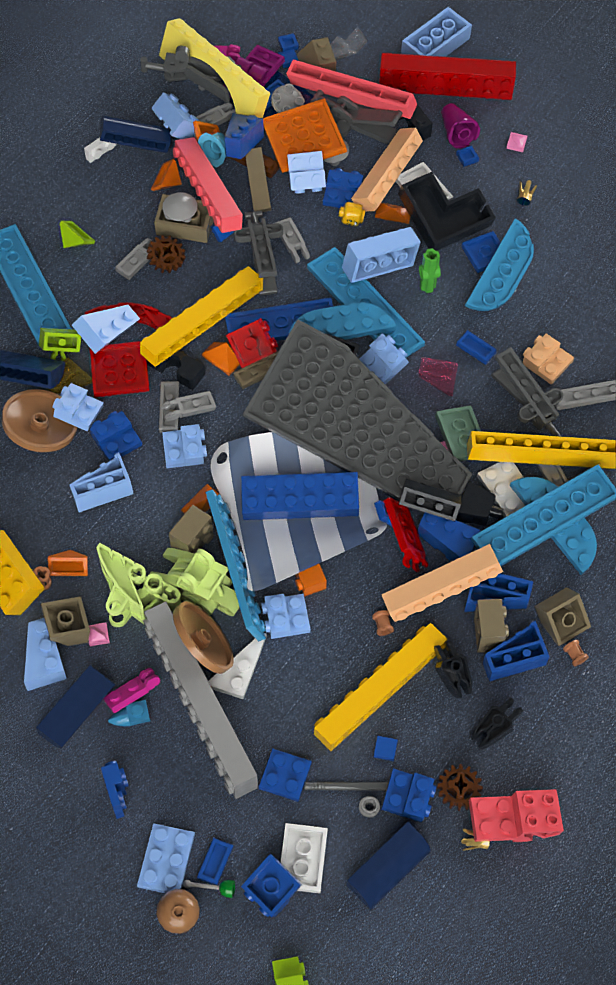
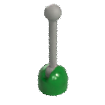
(226, 888)

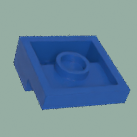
(341, 187)
(115, 435)
(115, 782)
(409, 795)
(271, 886)

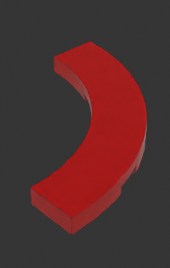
(147, 314)

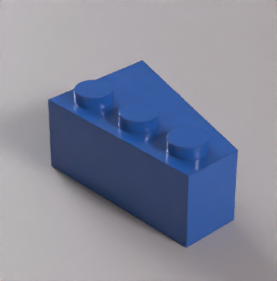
(447, 536)
(512, 590)
(517, 655)

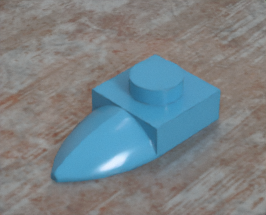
(131, 715)

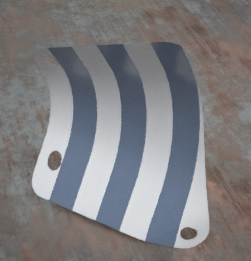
(287, 546)

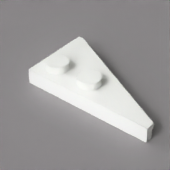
(237, 678)

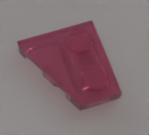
(439, 374)

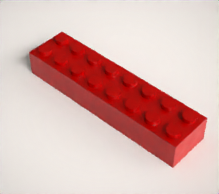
(448, 76)

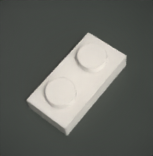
(97, 148)

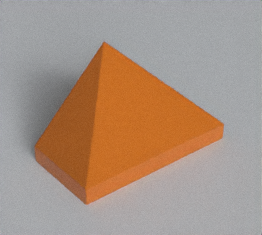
(202, 127)
(167, 176)
(392, 213)
(222, 357)
(199, 500)
(68, 564)

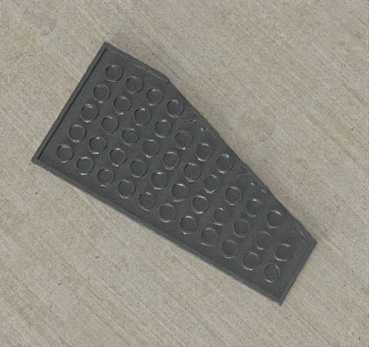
(349, 417)

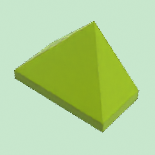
(73, 235)

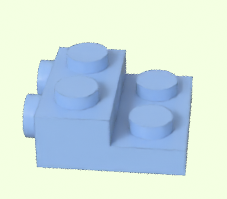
(306, 171)
(384, 358)
(77, 407)
(184, 446)
(285, 615)

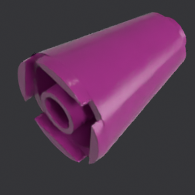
(459, 126)

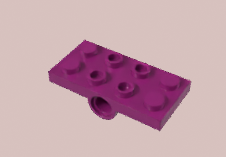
(260, 64)

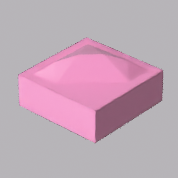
(517, 142)
(98, 634)

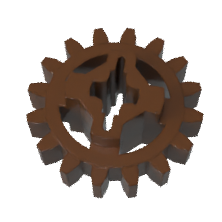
(161, 247)
(451, 787)

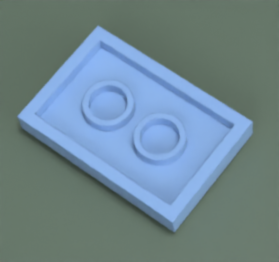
(165, 859)

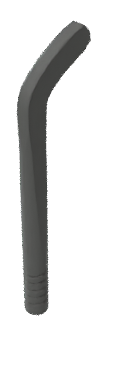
(347, 786)

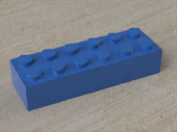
(300, 496)

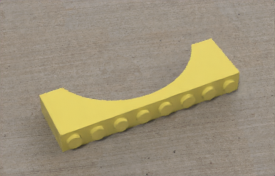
(247, 94)

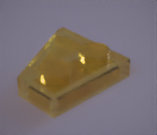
(72, 374)

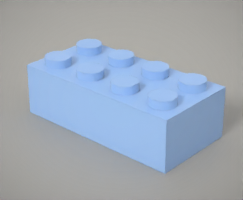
(438, 36)
(380, 254)

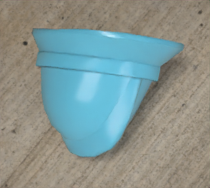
(213, 147)

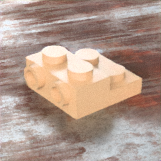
(547, 358)

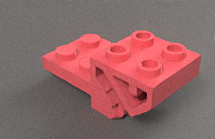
(516, 816)

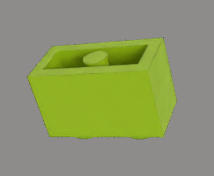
(59, 340)

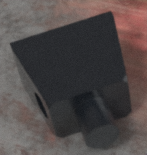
(478, 505)

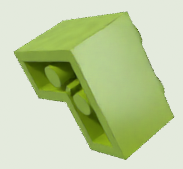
(289, 972)

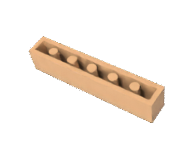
(387, 169)
(442, 583)

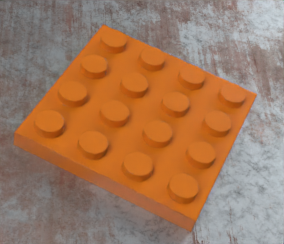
(304, 130)

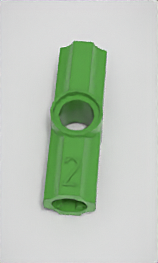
(429, 270)

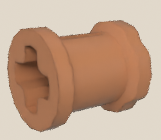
(44, 576)
(383, 623)
(575, 652)

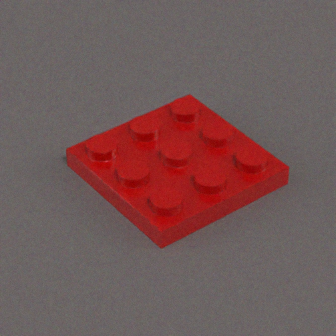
(119, 370)

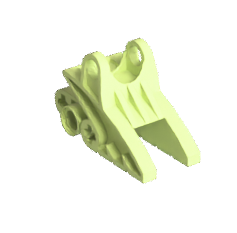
(201, 580)
(122, 584)

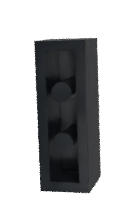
(430, 499)

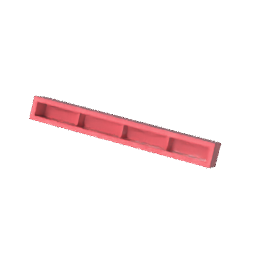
(355, 89)
(208, 185)

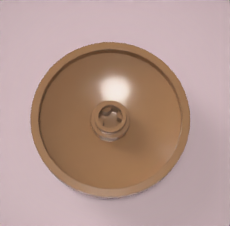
(31, 424)
(203, 637)

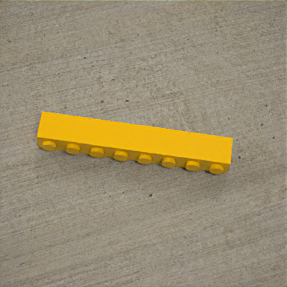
(201, 316)
(541, 449)
(379, 687)

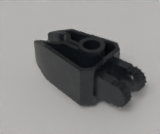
(453, 670)
(496, 724)

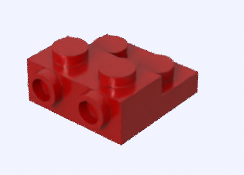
(252, 342)

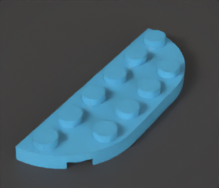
(503, 270)
(349, 320)
(576, 541)

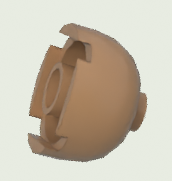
(178, 911)

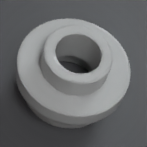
(372, 801)

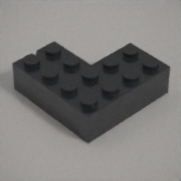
(442, 220)

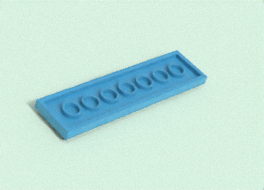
(330, 274)
(28, 284)
(547, 515)
(235, 560)

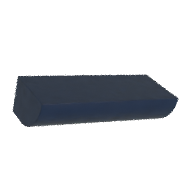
(135, 134)
(30, 369)
(74, 707)
(388, 866)

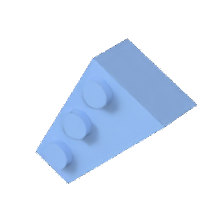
(175, 116)
(104, 326)
(102, 486)
(43, 659)

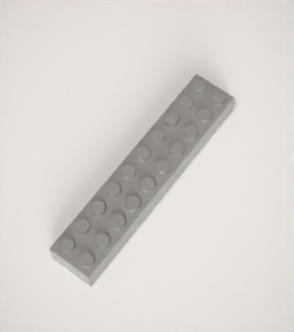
(201, 702)

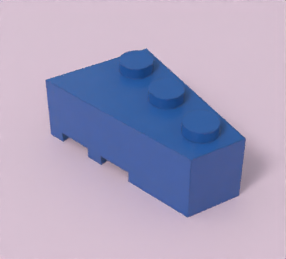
(243, 135)

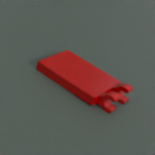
(406, 534)

